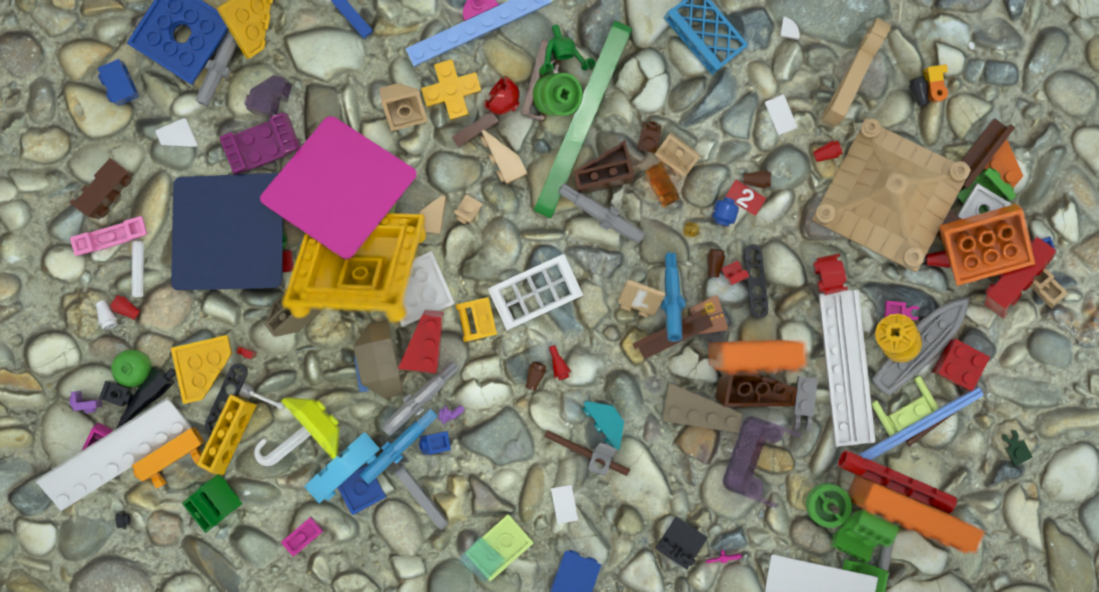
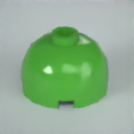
(131, 368)

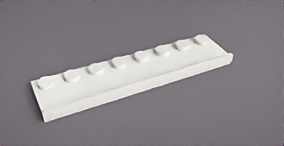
(846, 368)
(113, 454)

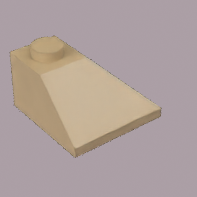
(402, 106)

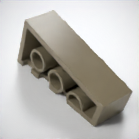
(692, 409)

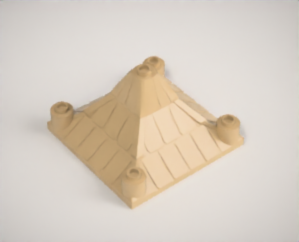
(891, 195)

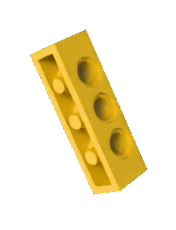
(226, 435)

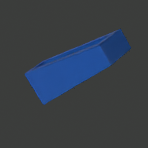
(353, 17)

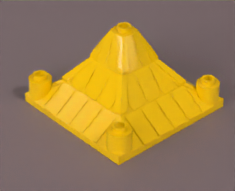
(367, 281)

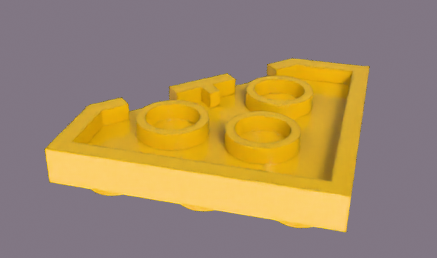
(247, 23)
(199, 366)

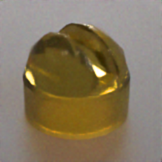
(691, 229)

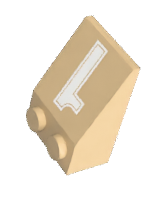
(640, 298)

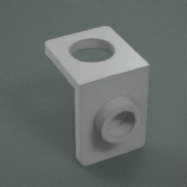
(603, 452)

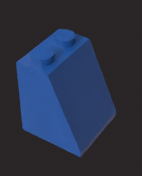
(575, 573)

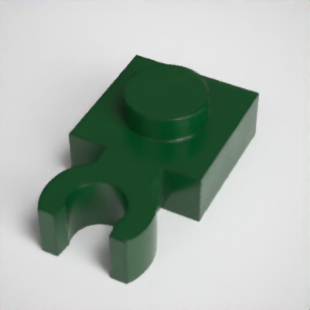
(1017, 450)

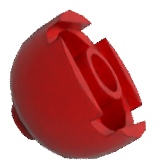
(503, 97)

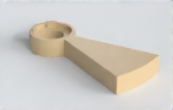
(853, 77)

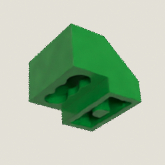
(212, 503)

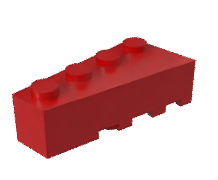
(1012, 283)

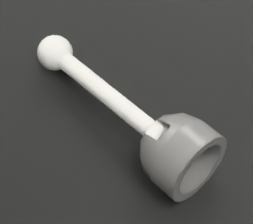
(247, 391)

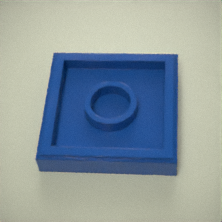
(358, 493)

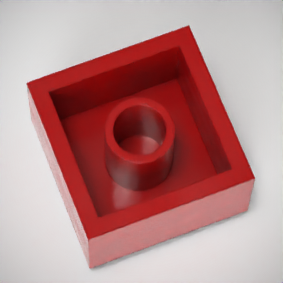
(961, 364)

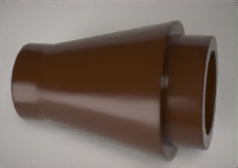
(758, 179)
(715, 261)
(535, 374)

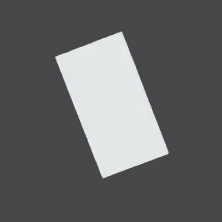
(801, 576)

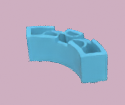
(339, 469)

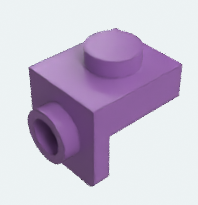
(88, 406)

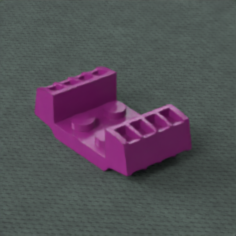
(260, 144)

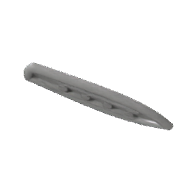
(936, 333)

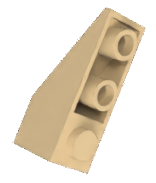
(508, 162)

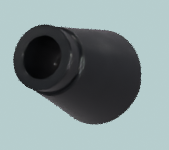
(919, 89)

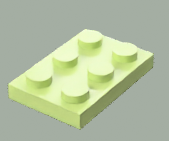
(508, 541)

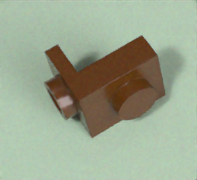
(649, 136)

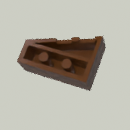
(606, 171)
(103, 190)

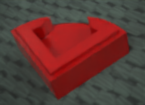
(247, 353)

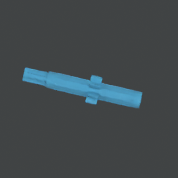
(672, 300)
(393, 451)

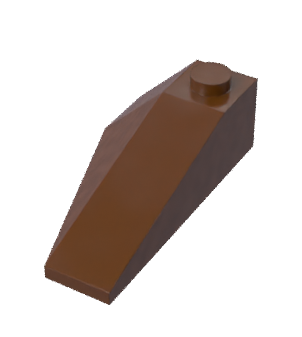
(753, 390)

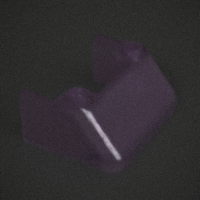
(746, 454)

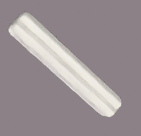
(137, 268)

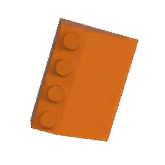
(987, 244)

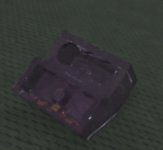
(266, 96)

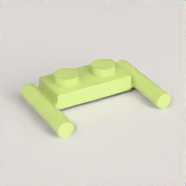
(909, 413)

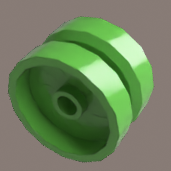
(557, 94)

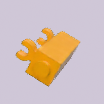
(167, 455)

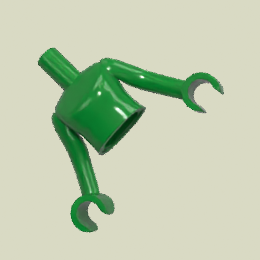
(564, 49)

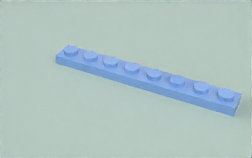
(472, 29)

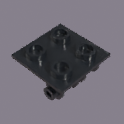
(681, 543)

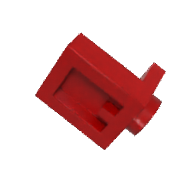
(734, 273)

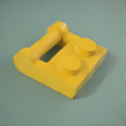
(482, 317)

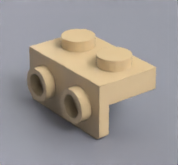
(677, 155)

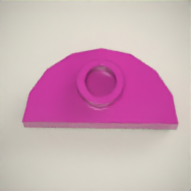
(475, 7)

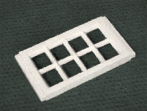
(502, 306)

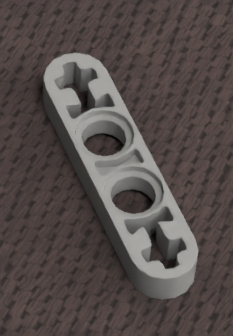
(422, 497)

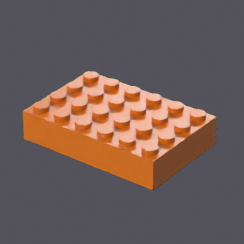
(757, 355)
(915, 515)

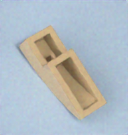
(1048, 289)

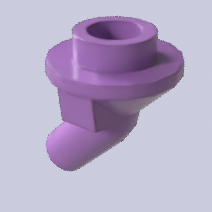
(446, 415)

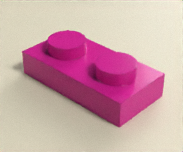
(302, 536)

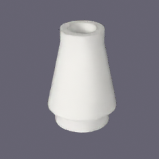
(106, 317)

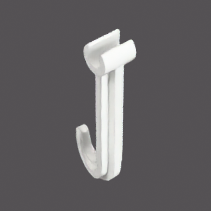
(282, 450)

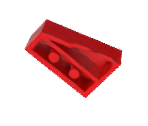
(425, 345)

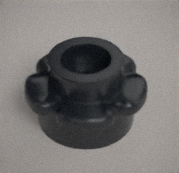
(122, 520)

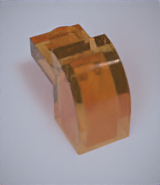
(661, 185)

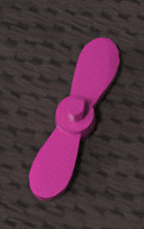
(723, 558)

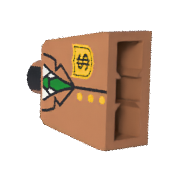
(715, 313)

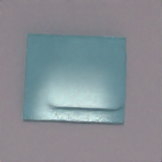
(481, 559)

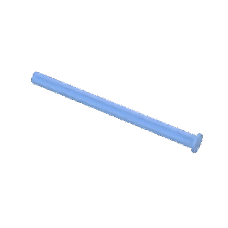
(922, 424)

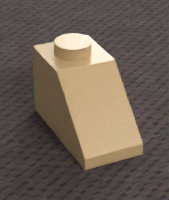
(434, 215)

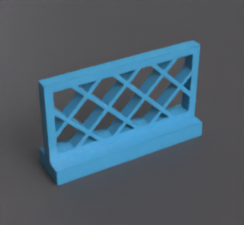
(695, 43)

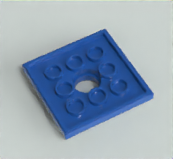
(156, 36)

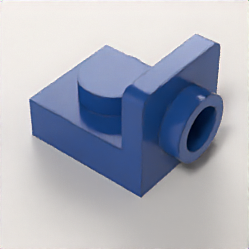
(434, 443)

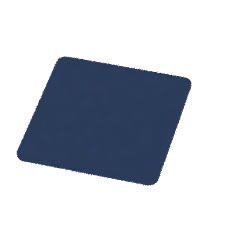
(225, 234)

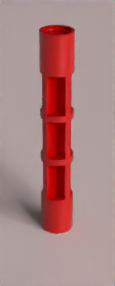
(897, 481)

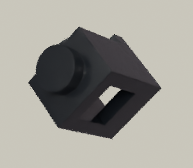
(109, 389)

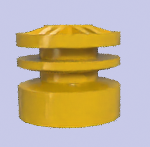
(902, 347)

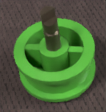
(828, 505)

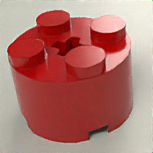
(831, 274)

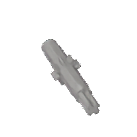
(217, 70)
(607, 216)
(414, 403)

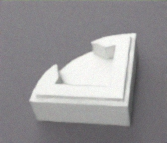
(789, 29)

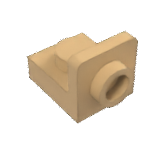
(467, 209)

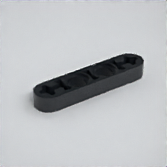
(752, 281)
(223, 396)

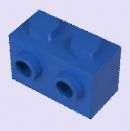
(118, 82)

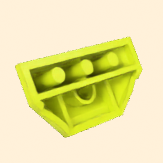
(316, 422)

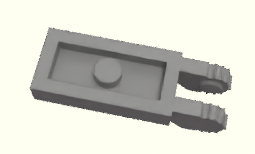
(805, 401)

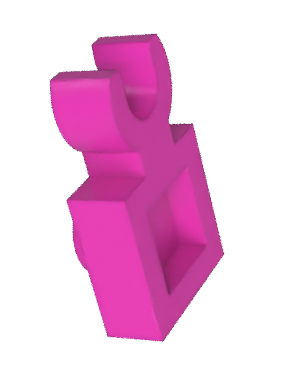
(894, 307)

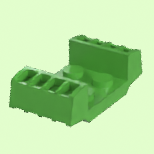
(862, 533)

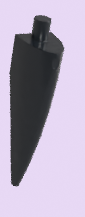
(150, 390)

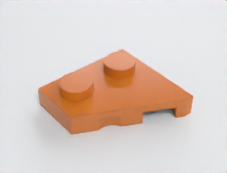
(1006, 165)

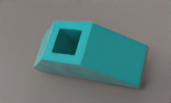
(606, 420)

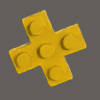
(451, 89)

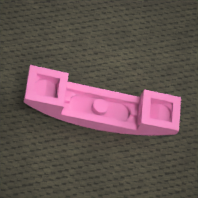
(109, 236)

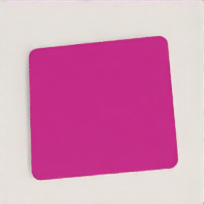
(338, 187)

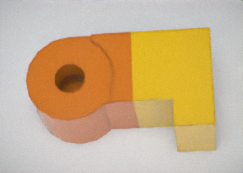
(936, 88)

